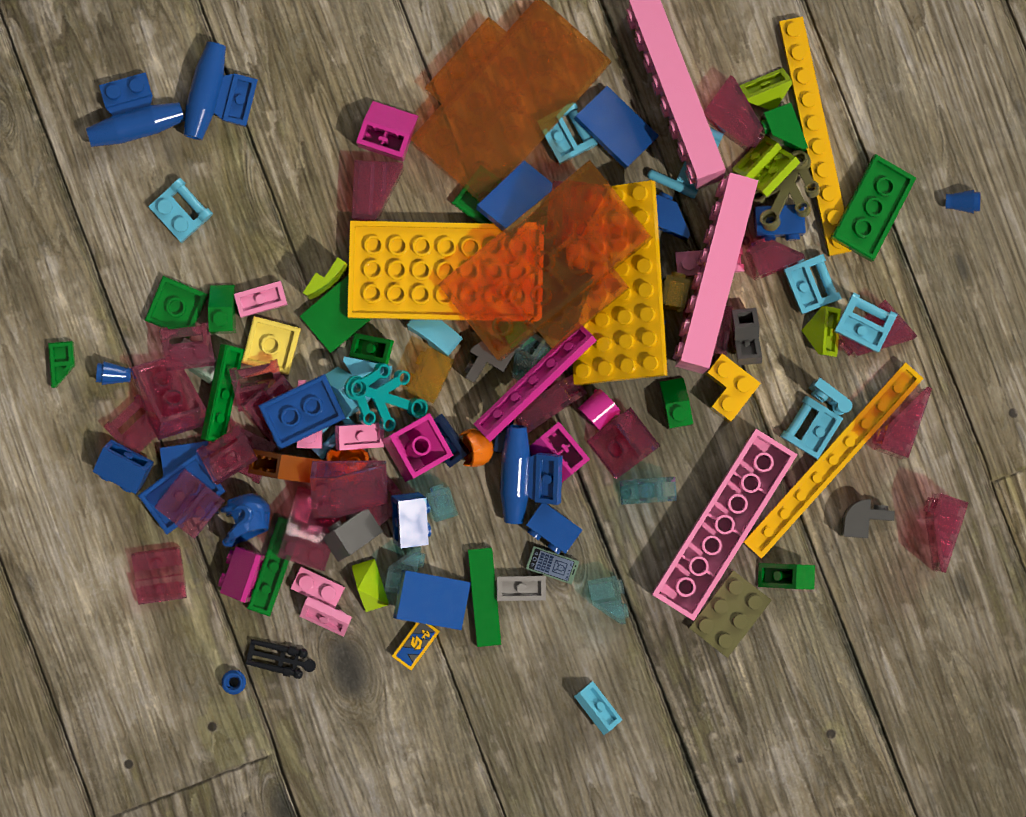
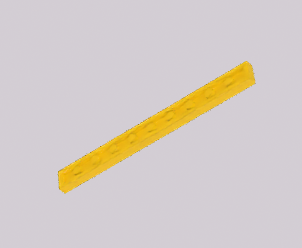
(813, 128)
(833, 460)

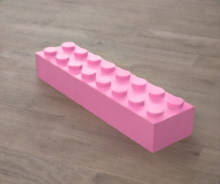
(676, 91)
(716, 273)
(724, 524)

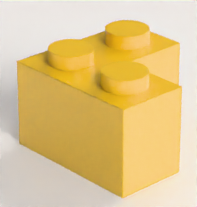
(737, 387)

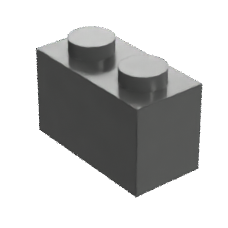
(352, 534)

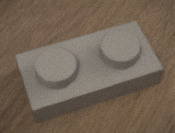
(521, 588)

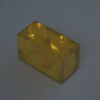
(675, 291)
(430, 375)

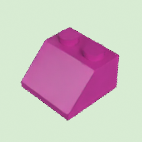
(417, 447)
(241, 574)

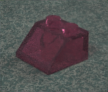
(770, 257)
(623, 443)

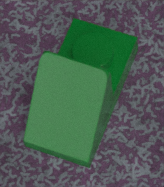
(371, 348)

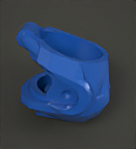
(250, 516)

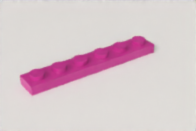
(533, 383)

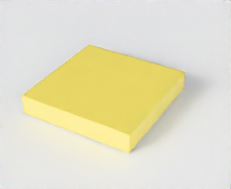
(271, 341)

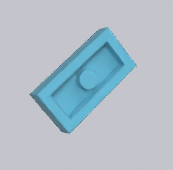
(598, 708)

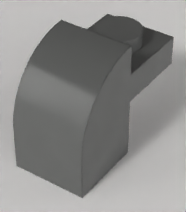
(746, 336)
(484, 357)
(857, 517)

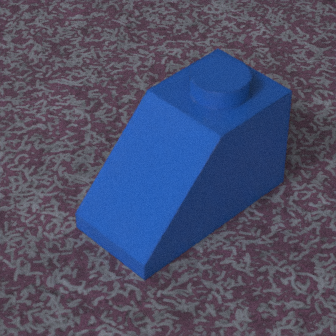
(670, 217)

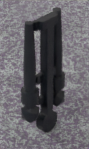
(309, 665)

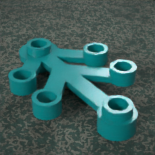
(381, 396)

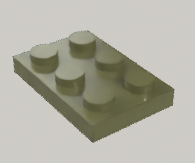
(730, 614)

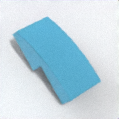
(437, 334)

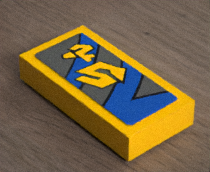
(415, 644)

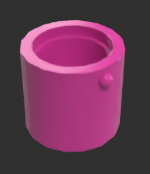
(599, 409)

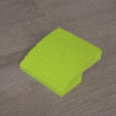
(766, 164)
(320, 284)

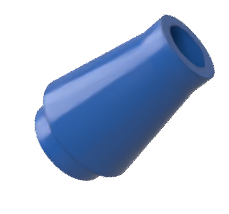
(964, 201)
(110, 373)

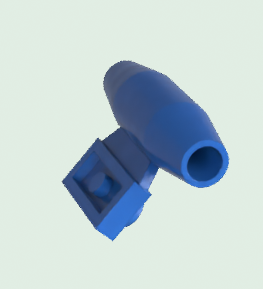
(216, 94)
(132, 113)
(526, 475)

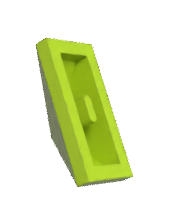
(768, 89)
(821, 331)
(370, 585)

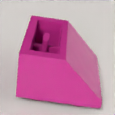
(387, 131)
(560, 442)

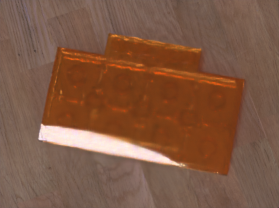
(505, 96)
(549, 266)

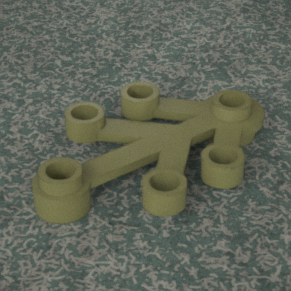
(788, 187)

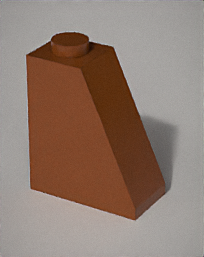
(282, 466)

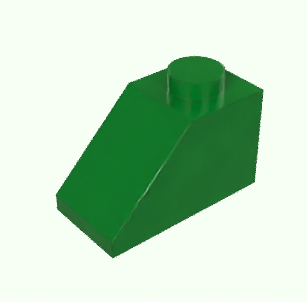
(784, 127)
(222, 309)
(676, 403)
(786, 576)

